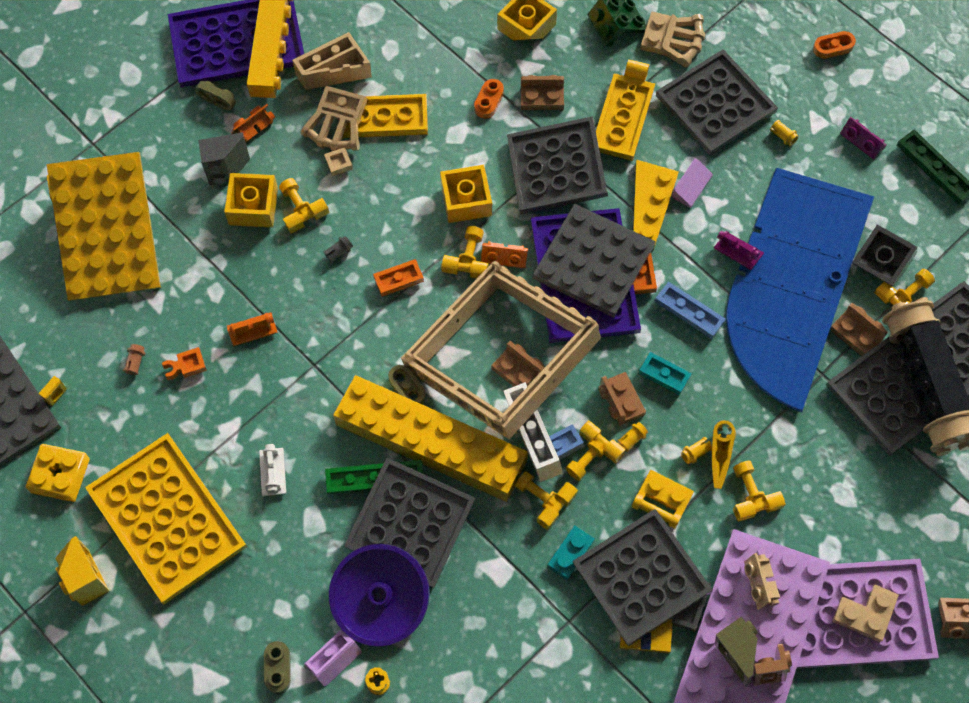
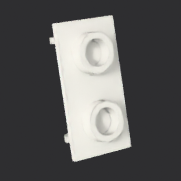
(272, 470)

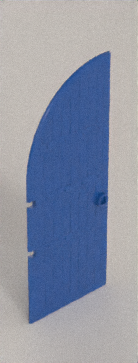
(789, 298)

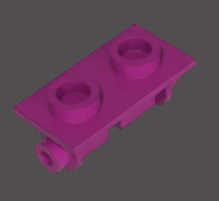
(863, 138)
(738, 250)

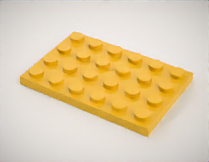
(103, 226)
(166, 518)

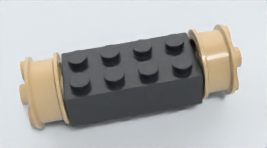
(932, 373)

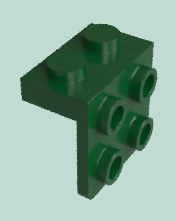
(614, 18)

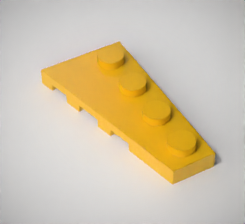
(652, 197)

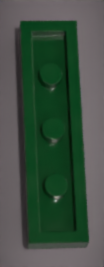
(935, 166)

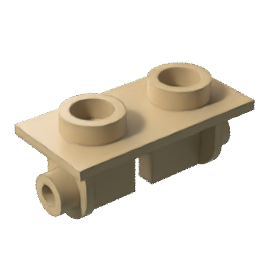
(757, 570)

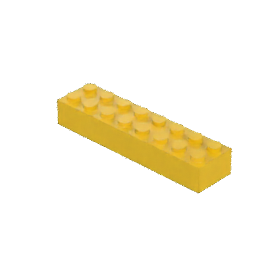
(431, 437)

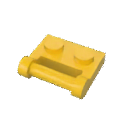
(665, 492)

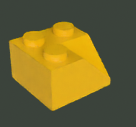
(526, 19)
(466, 193)
(251, 200)
(79, 573)

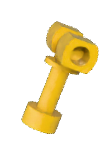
(303, 210)
(466, 261)
(889, 294)
(598, 447)
(756, 500)
(551, 502)

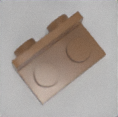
(542, 92)
(858, 329)
(517, 366)
(622, 398)
(954, 617)
(771, 671)

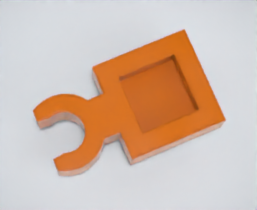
(188, 364)

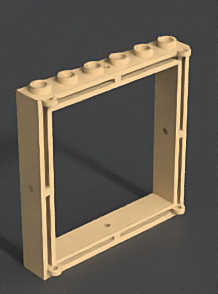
(495, 277)

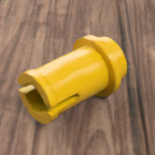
(784, 133)
(633, 436)
(698, 449)

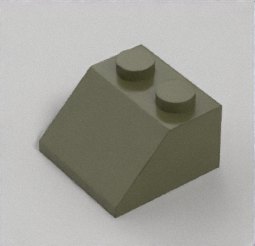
(738, 647)

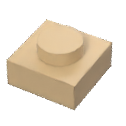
(338, 161)

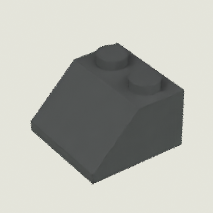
(223, 156)
(885, 255)

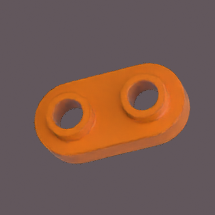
(832, 44)
(490, 97)

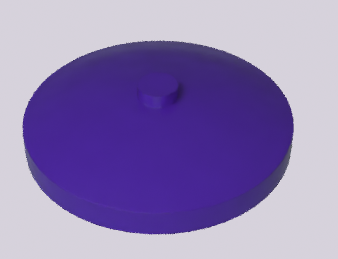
(379, 595)

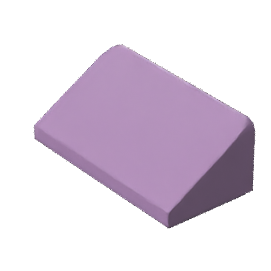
(692, 183)
(333, 658)

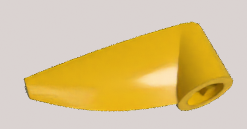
(721, 452)

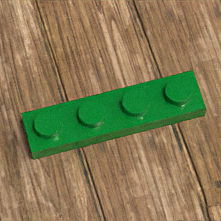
(359, 477)

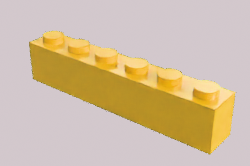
(268, 48)

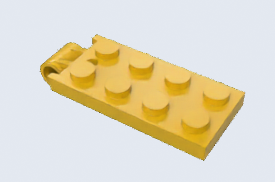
(625, 111)

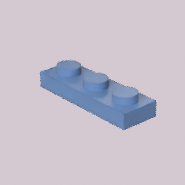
(690, 310)

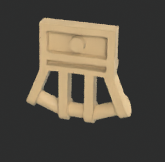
(661, 30)
(340, 106)

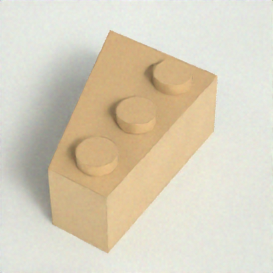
(332, 64)

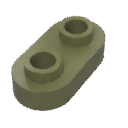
(215, 95)
(409, 385)
(277, 666)

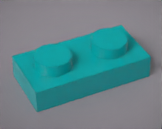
(665, 373)
(573, 546)

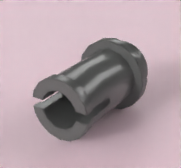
(338, 249)

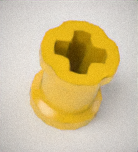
(384, 685)

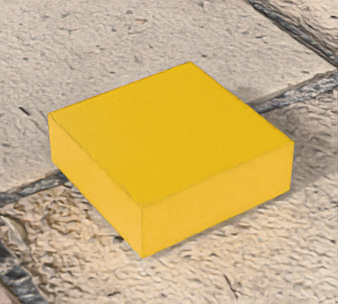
(52, 391)

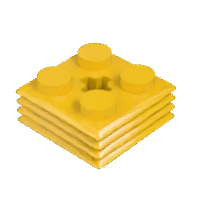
(64, 484)

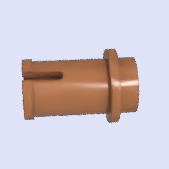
(134, 359)

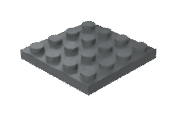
(716, 102)
(557, 165)
(594, 260)
(412, 515)
(642, 577)

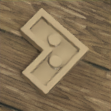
(869, 619)

